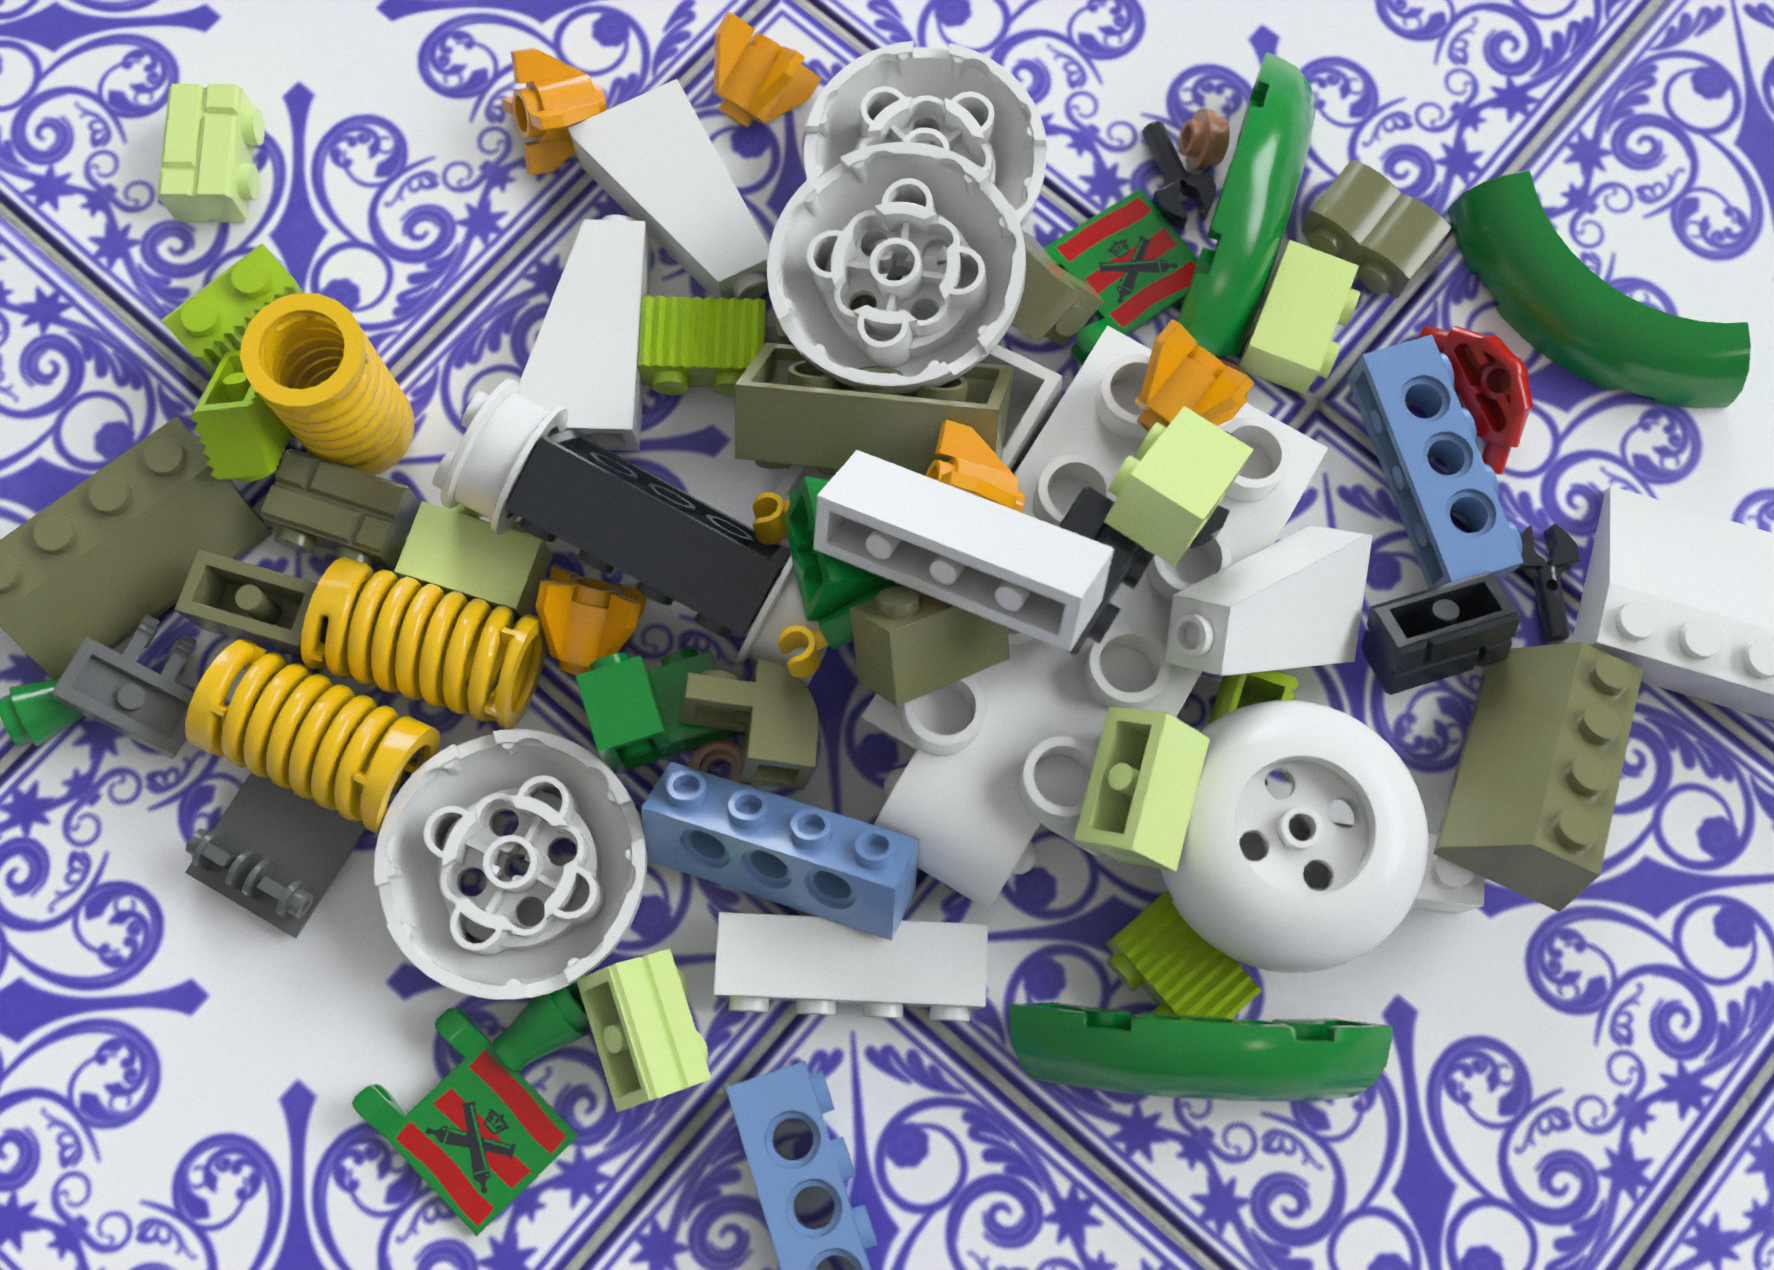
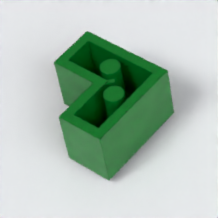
(638, 709)

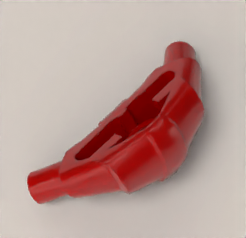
(1491, 387)

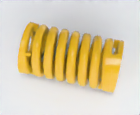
(327, 382)
(424, 642)
(306, 732)

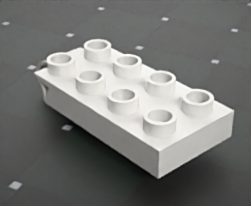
(1025, 733)

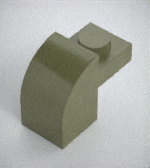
(1052, 299)
(772, 712)

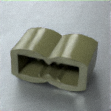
(1375, 227)

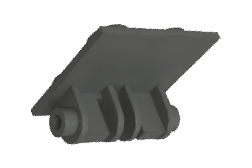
(273, 853)

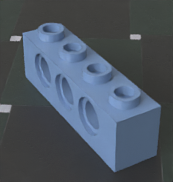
(1423, 497)
(781, 849)
(758, 1110)

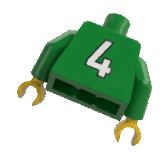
(825, 583)

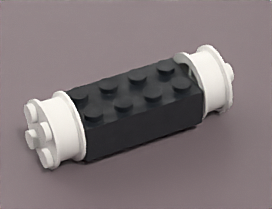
(623, 519)

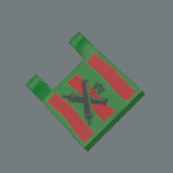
(1130, 262)
(476, 1132)

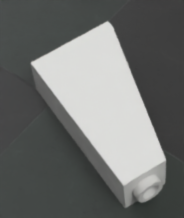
(668, 173)
(592, 333)
(1275, 608)

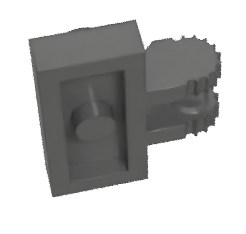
(127, 694)

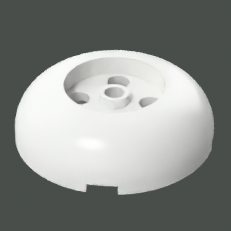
(938, 100)
(913, 200)
(444, 828)
(1264, 907)

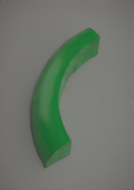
(1251, 209)
(1583, 319)
(1198, 1053)

